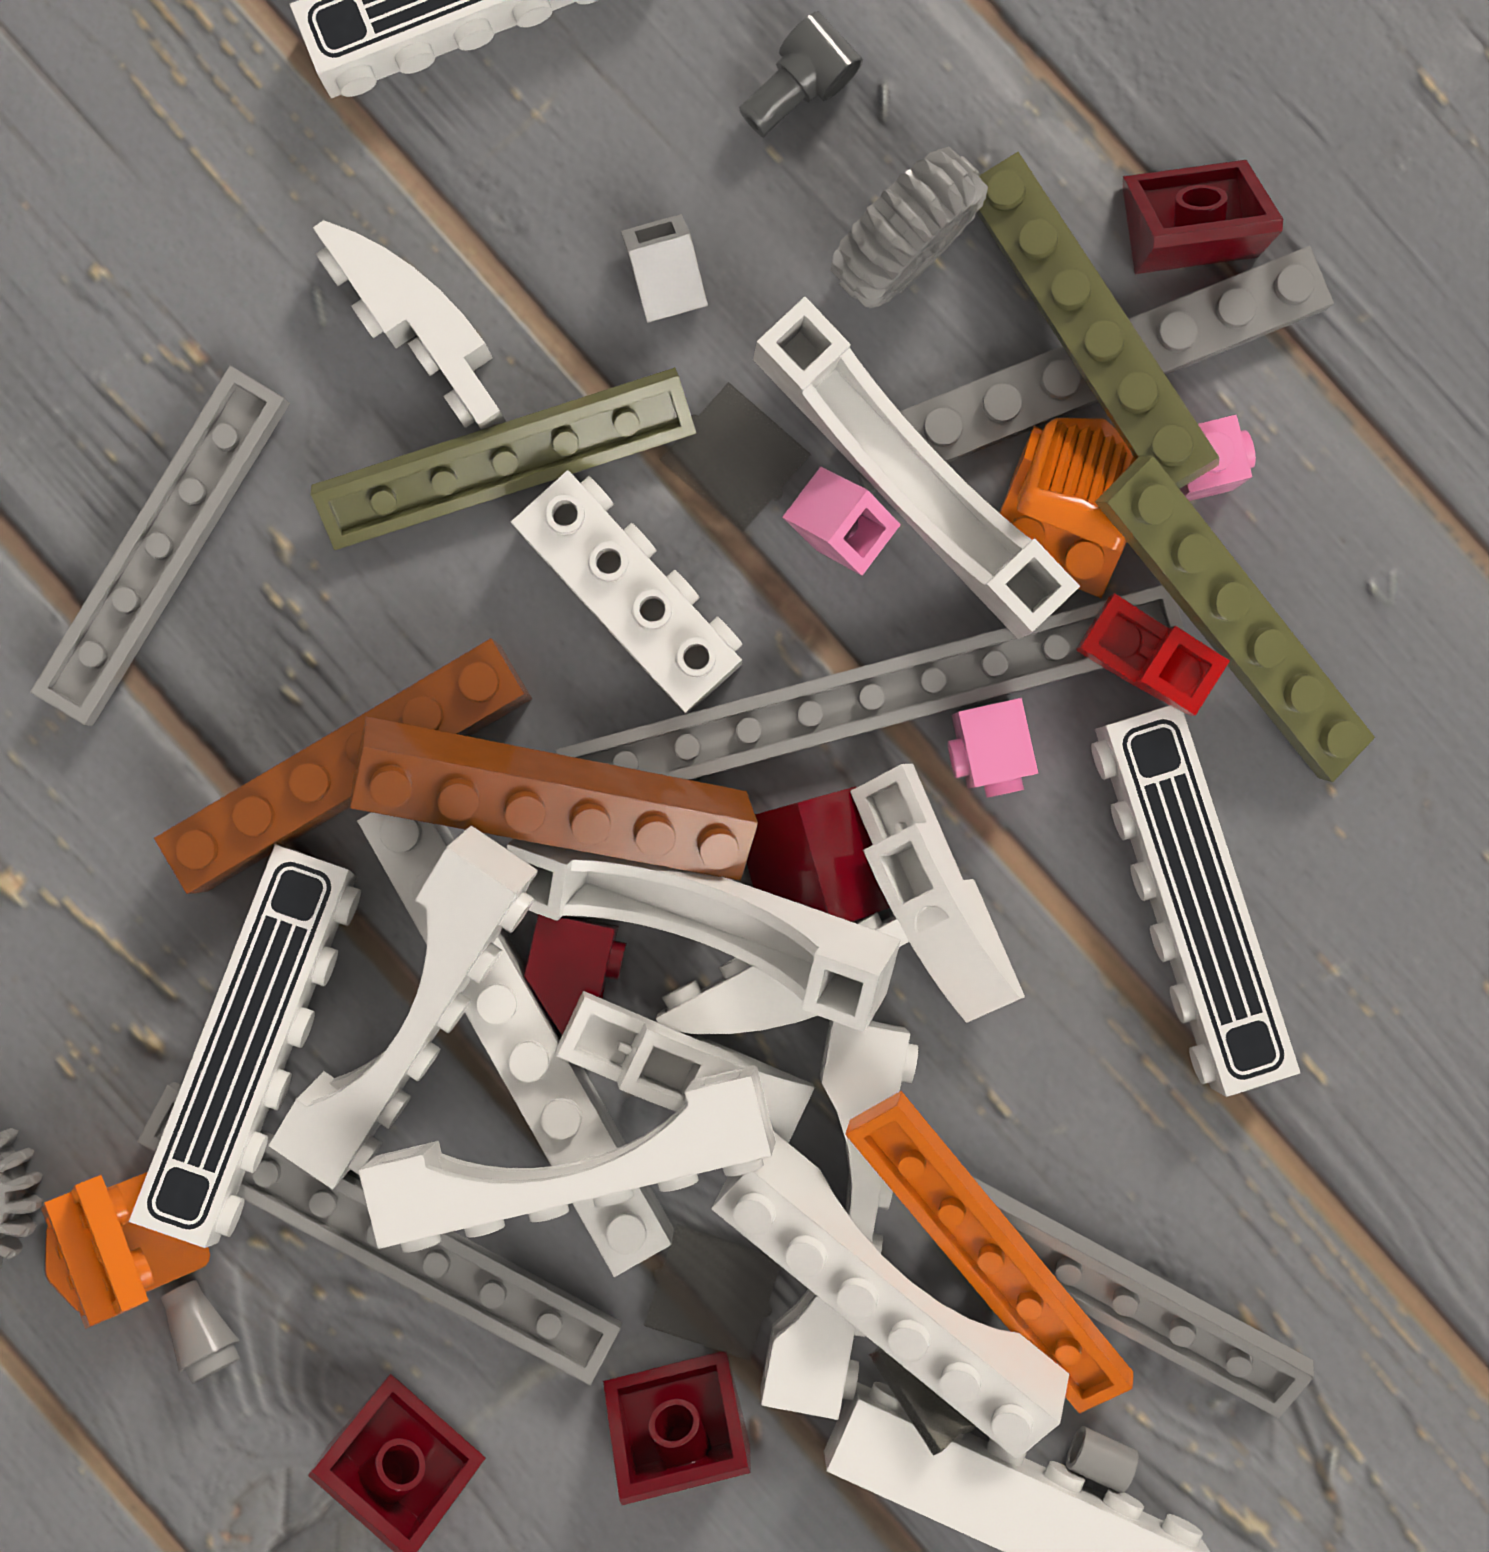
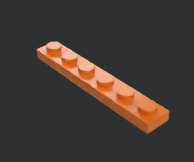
(987, 1248)

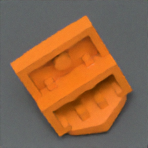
(1056, 495)
(102, 1258)

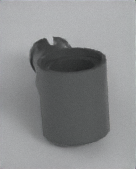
(812, 64)

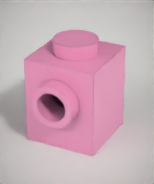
(1235, 459)
(841, 520)
(993, 747)

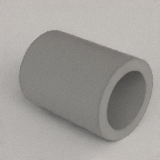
(1102, 1459)

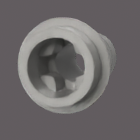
(198, 1333)

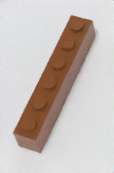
(319, 778)
(552, 799)

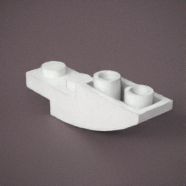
(405, 305)
(930, 898)
(745, 997)
(662, 1062)

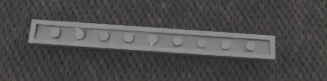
(863, 697)

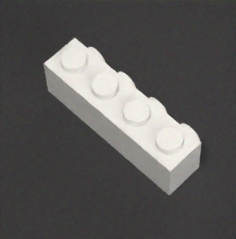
(628, 592)

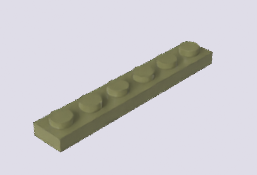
(1091, 324)
(503, 459)
(1234, 617)

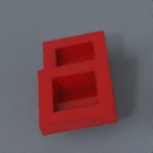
(1152, 656)

